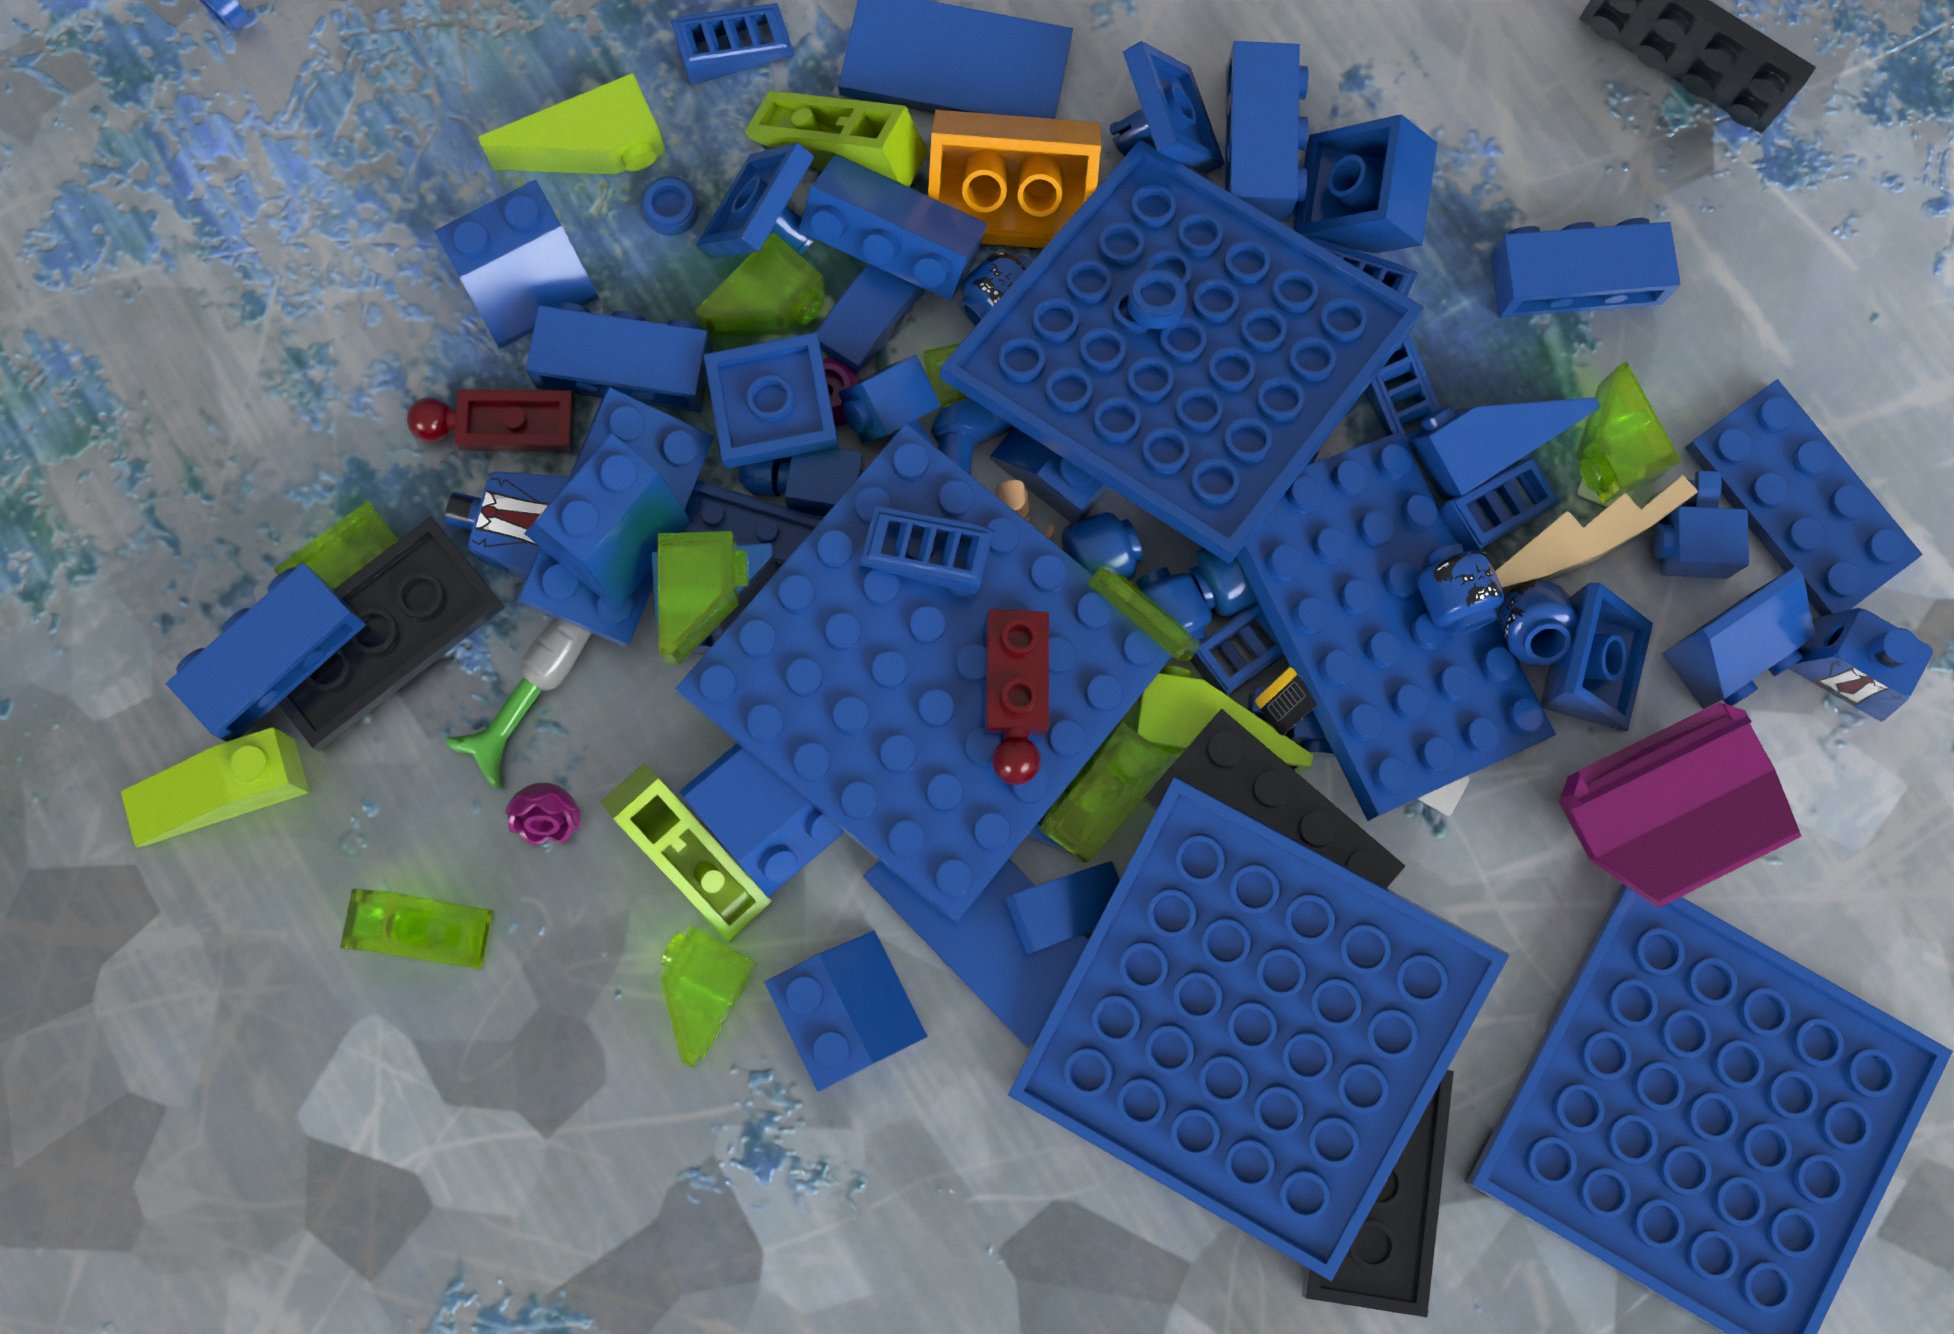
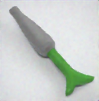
(542, 668)

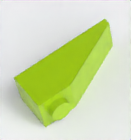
(861, 131)
(588, 134)
(1180, 707)
(215, 786)
(685, 851)

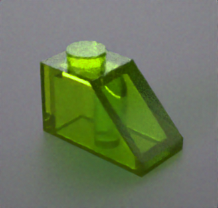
(764, 294)
(1623, 439)
(696, 588)
(1103, 792)
(416, 928)
(701, 990)

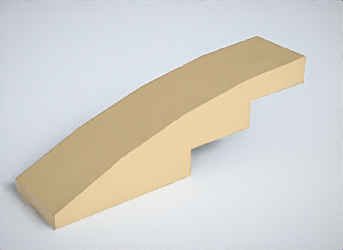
(1570, 547)

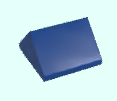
(1604, 663)

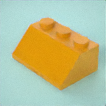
(1014, 172)

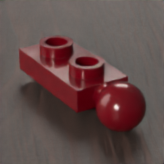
(498, 420)
(1017, 689)

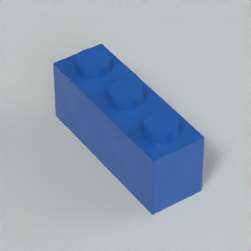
(1265, 126)
(892, 227)
(1584, 268)
(619, 351)
(264, 653)

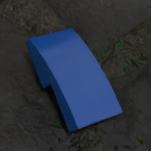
(865, 316)
(1062, 907)

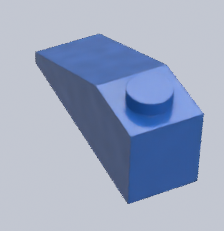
(1478, 442)

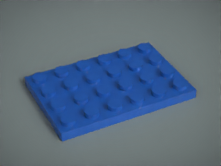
(1342, 594)

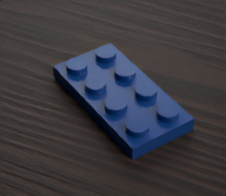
(671, 449)
(1804, 500)

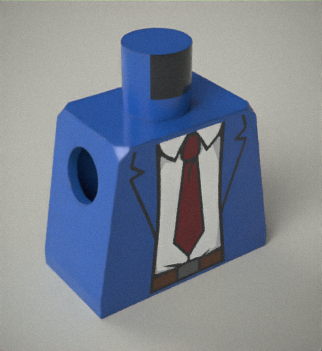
(503, 516)
(1867, 663)

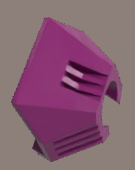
(1681, 806)

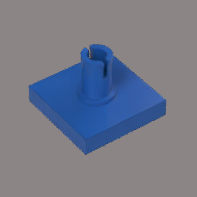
(1169, 112)
(758, 205)
(771, 400)

